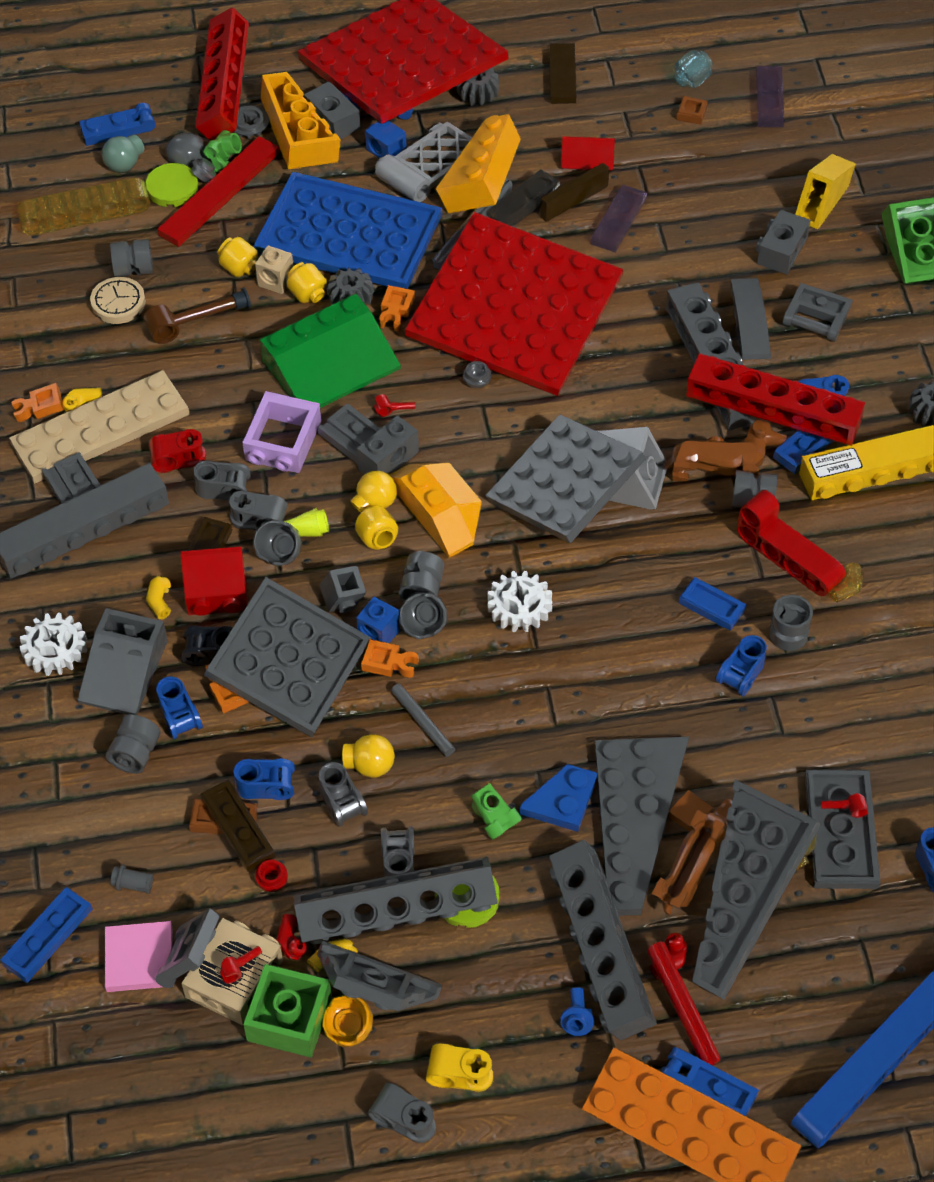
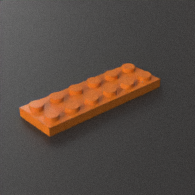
(687, 1124)

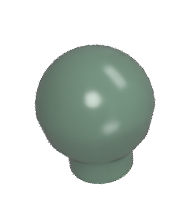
(122, 152)

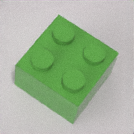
(287, 1010)

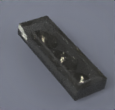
(523, 199)

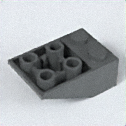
(122, 661)

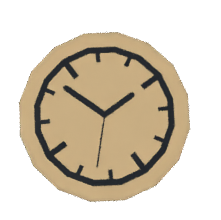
(117, 300)

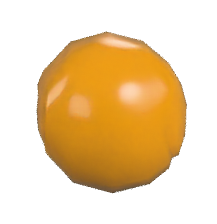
(347, 1021)

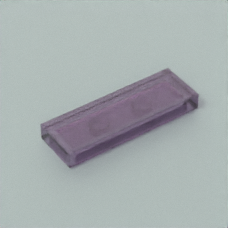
(769, 96)
(618, 218)

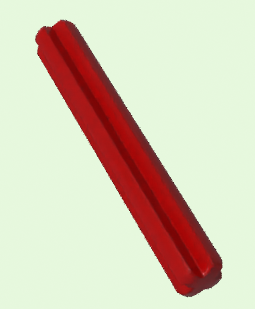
(683, 1003)

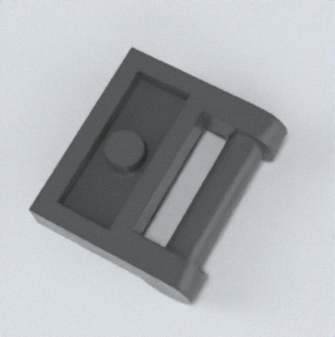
(819, 305)
(189, 947)

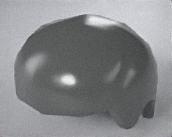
(185, 149)
(277, 542)
(423, 615)

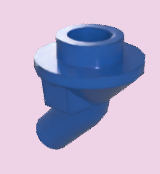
(577, 1015)

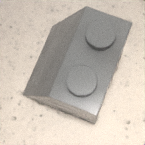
(646, 482)

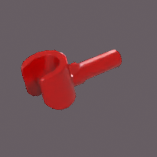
(385, 408)
(855, 802)
(230, 966)

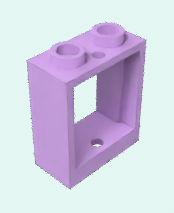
(286, 410)

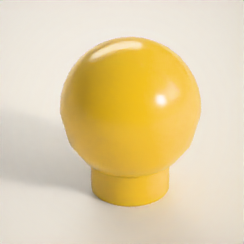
(374, 489)
(370, 756)

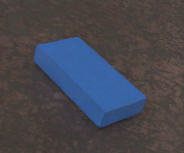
(712, 603)

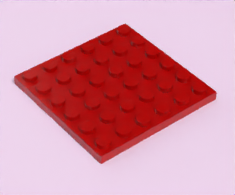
(402, 56)
(514, 303)

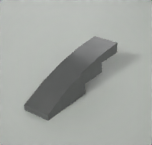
(750, 319)

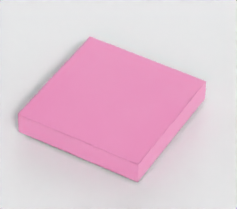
(136, 955)

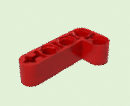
(786, 547)

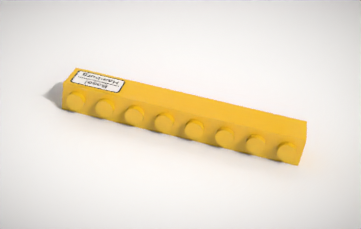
(868, 463)

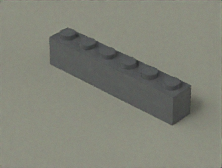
(81, 520)

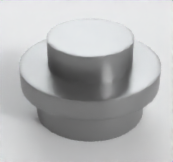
(203, 169)
(477, 374)

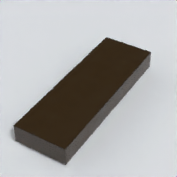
(562, 73)
(574, 192)
(237, 825)

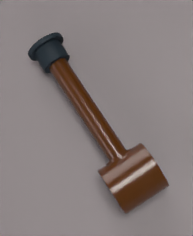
(164, 324)

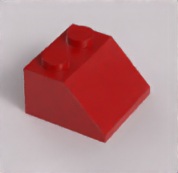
(214, 581)

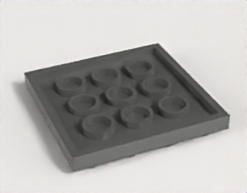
(565, 478)
(288, 657)

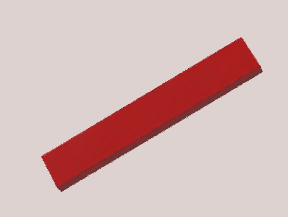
(218, 191)

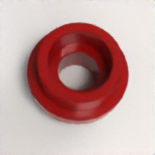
(271, 867)

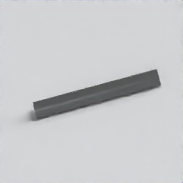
(423, 720)

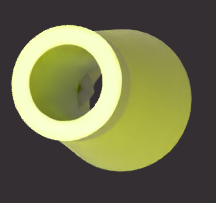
(311, 523)

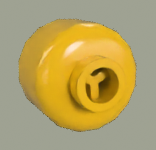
(237, 256)
(306, 283)
(376, 528)

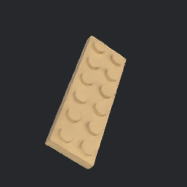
(100, 424)

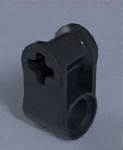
(205, 645)

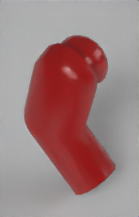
(290, 944)
(677, 948)

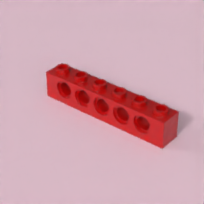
(222, 74)
(775, 399)

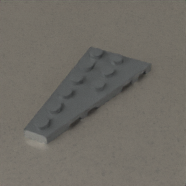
(634, 802)
(751, 874)

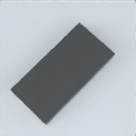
(845, 845)

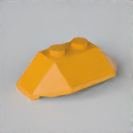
(440, 503)

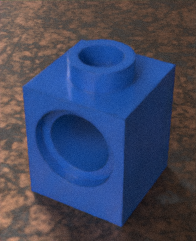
(385, 139)
(379, 621)

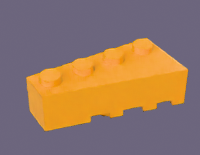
(296, 125)
(481, 167)

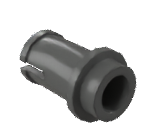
(131, 879)

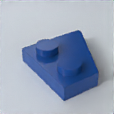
(562, 798)

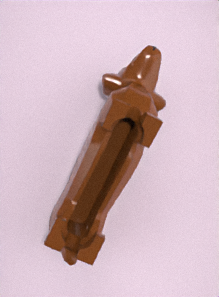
(722, 456)
(693, 858)

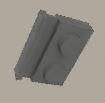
(348, 430)
(70, 478)

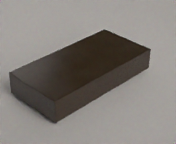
(211, 535)

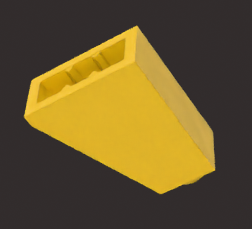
(824, 188)

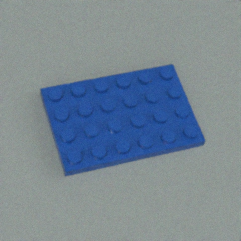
(350, 228)

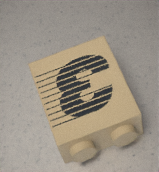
(206, 983)

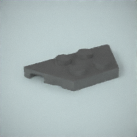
(375, 981)

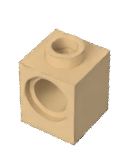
(273, 269)

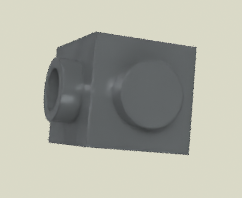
(342, 589)

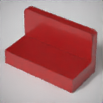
(587, 152)

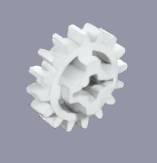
(519, 601)
(50, 644)

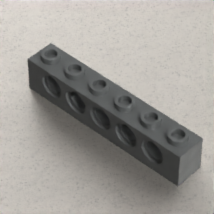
(703, 334)
(379, 891)
(634, 1012)

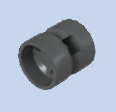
(131, 258)
(748, 486)
(421, 574)
(790, 622)
(133, 743)

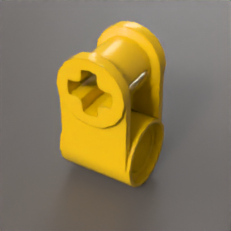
(457, 1066)

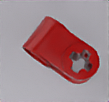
(174, 450)

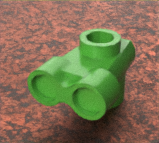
(221, 149)
(499, 817)

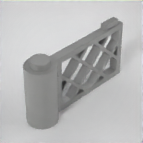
(410, 177)

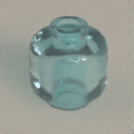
(693, 69)

